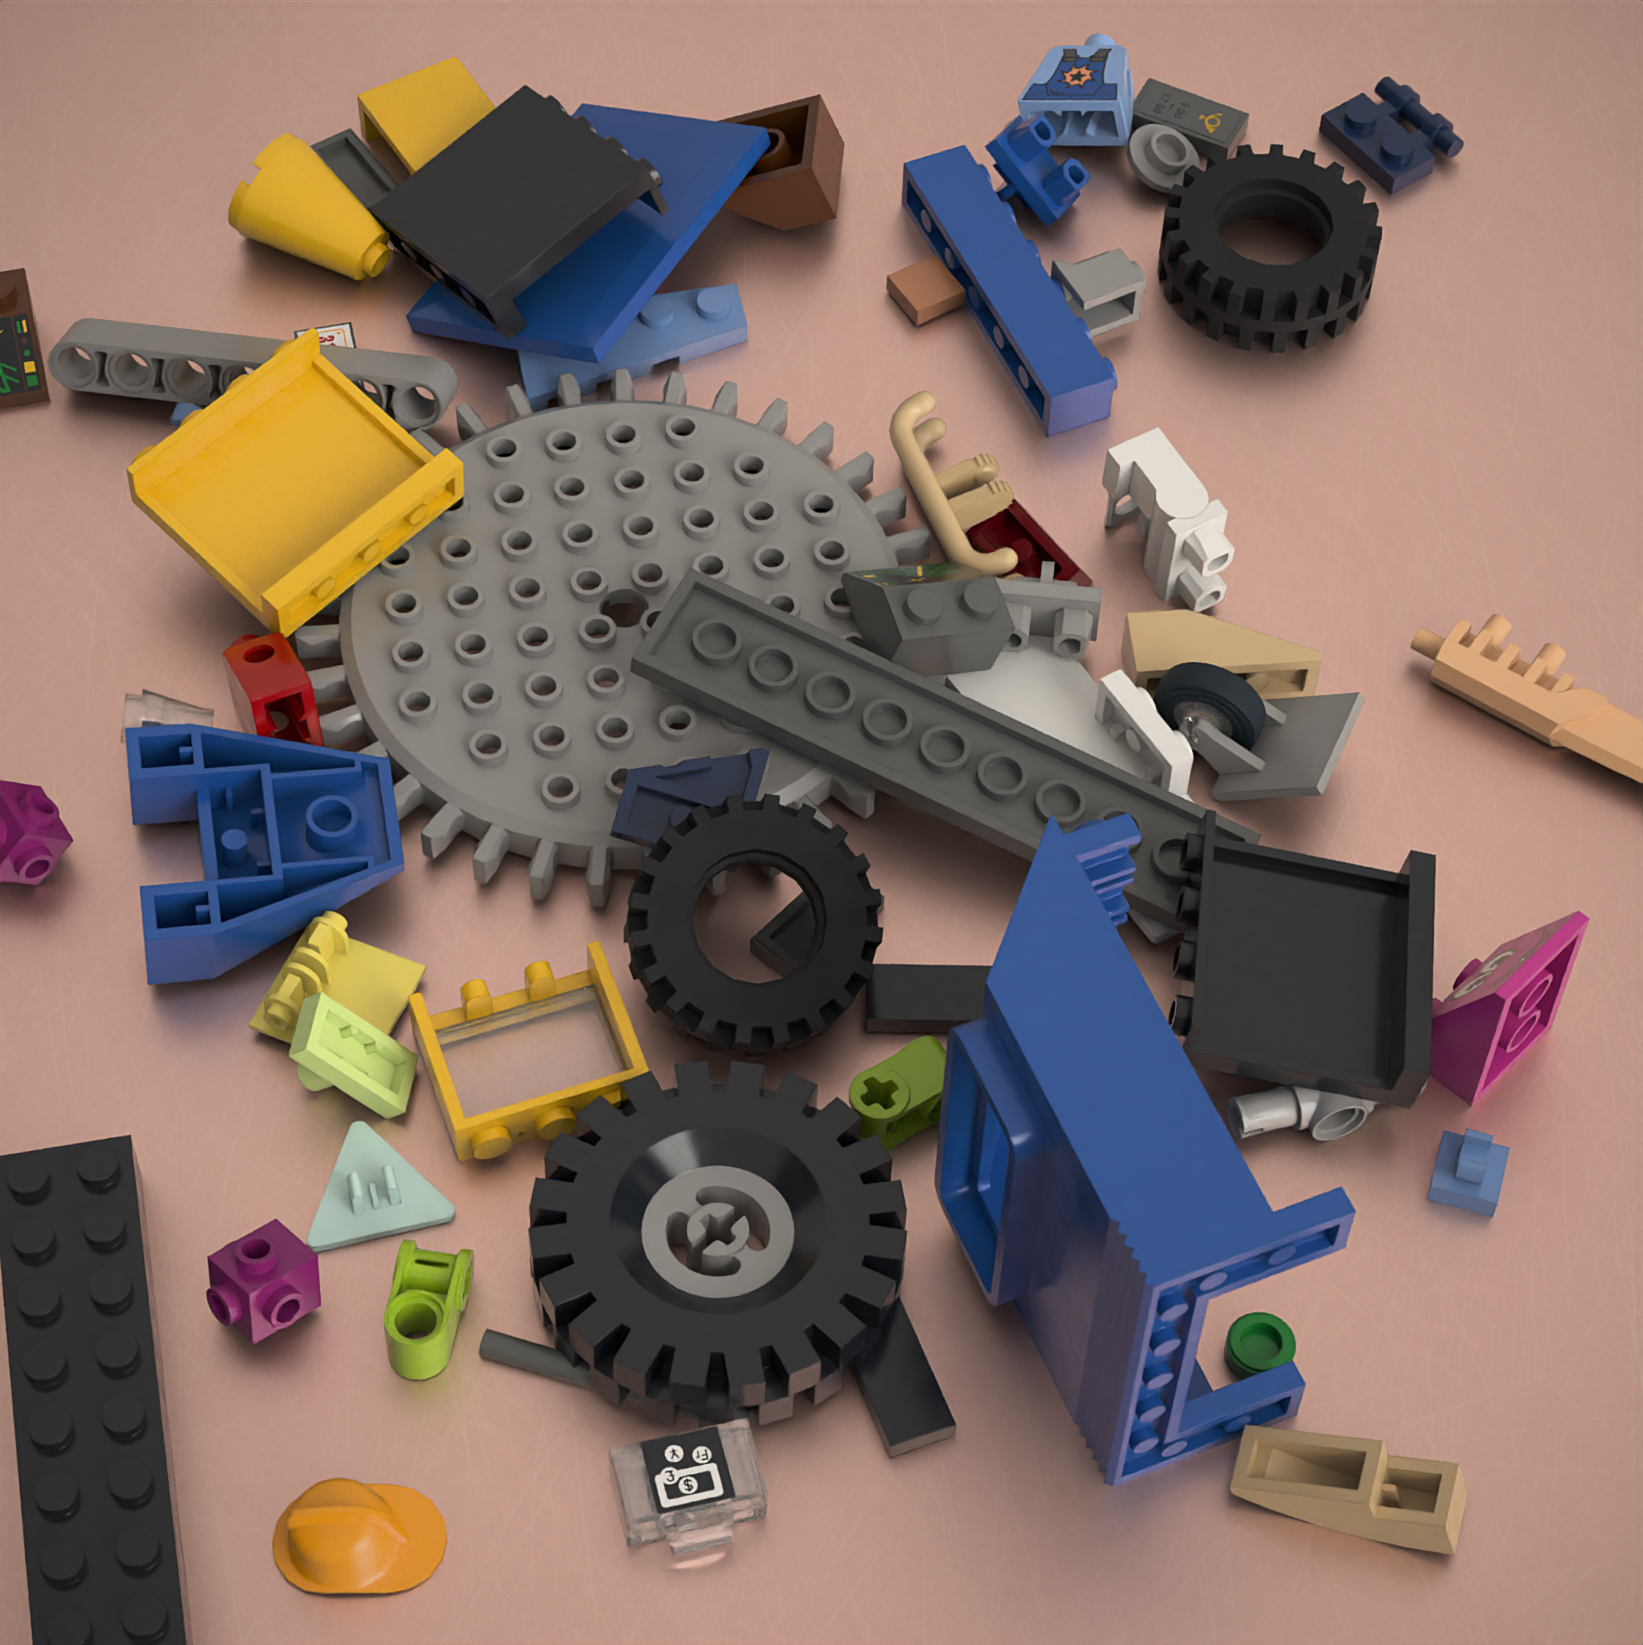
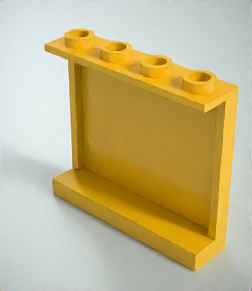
(292, 485)

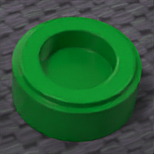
(1258, 1344)

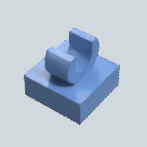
(1468, 1172)

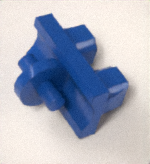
(1032, 171)

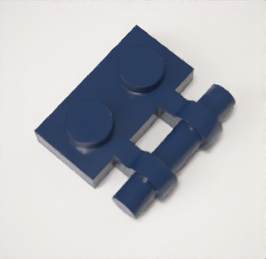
(1381, 145)

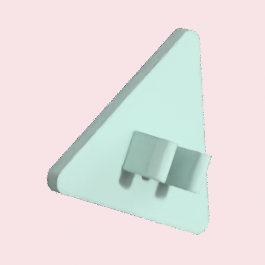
(374, 1195)

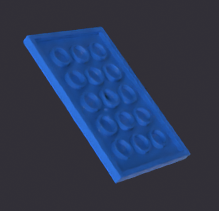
(608, 279)

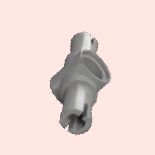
(1299, 1108)

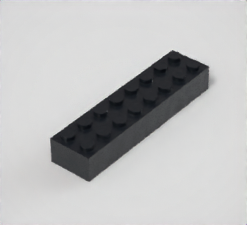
(90, 1400)

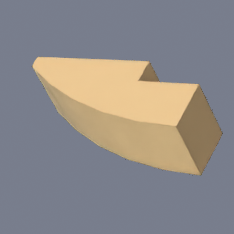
(1352, 1487)

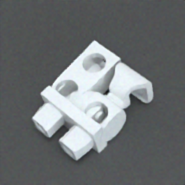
(1182, 528)

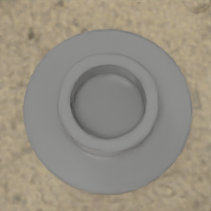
(1160, 156)

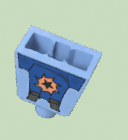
(1083, 93)

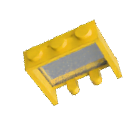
(527, 1057)

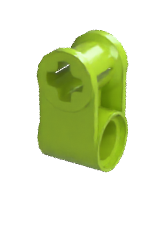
(901, 1092)
(428, 1297)

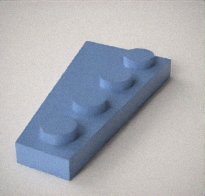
(667, 327)

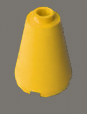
(308, 212)

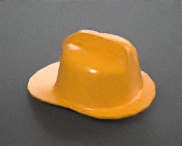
(359, 1538)

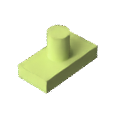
(353, 1055)

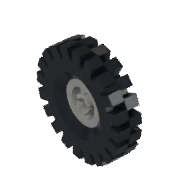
(682, 1173)

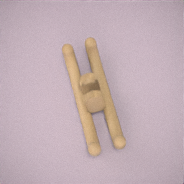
(956, 495)

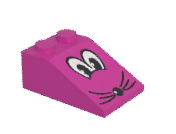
(1502, 1006)

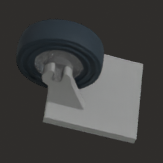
(1252, 742)

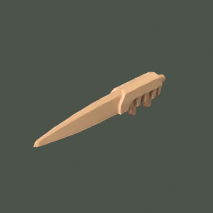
(1531, 695)

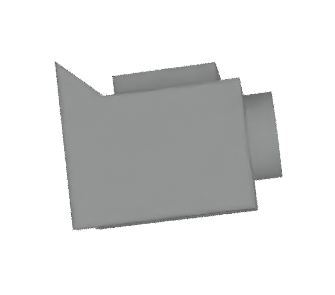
(1102, 289)

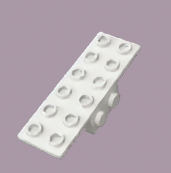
(1104, 720)

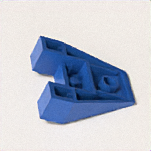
(279, 839)

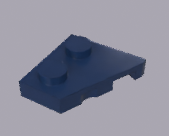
(665, 795)

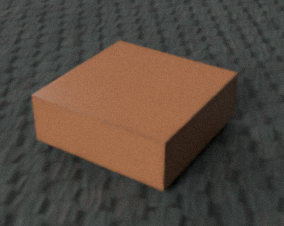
(926, 290)

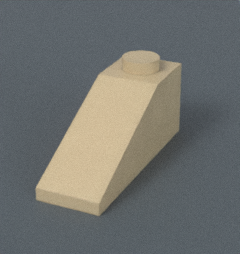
(1163, 639)

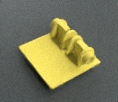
(348, 971)

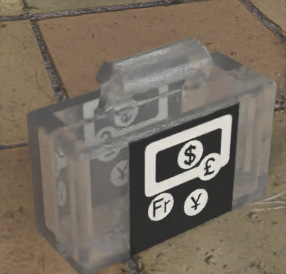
(689, 1486)

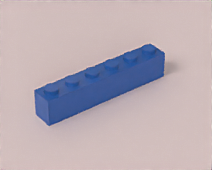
(1009, 291)

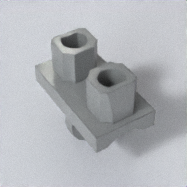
(1051, 610)

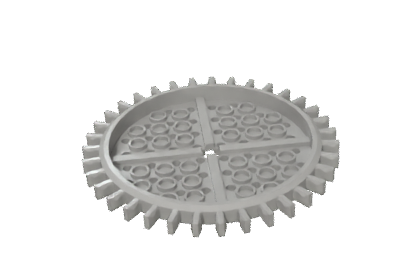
(597, 453)

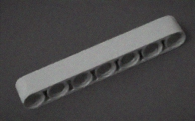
(223, 360)

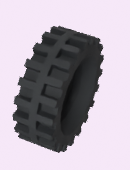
(1259, 298)
(737, 1011)

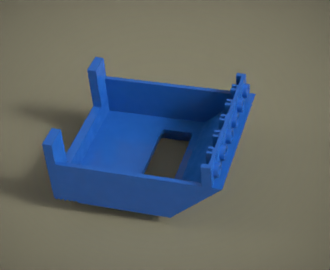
(1105, 1178)

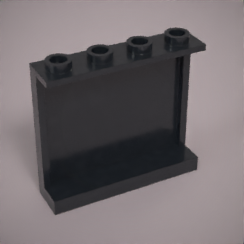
(512, 203)
(1305, 968)

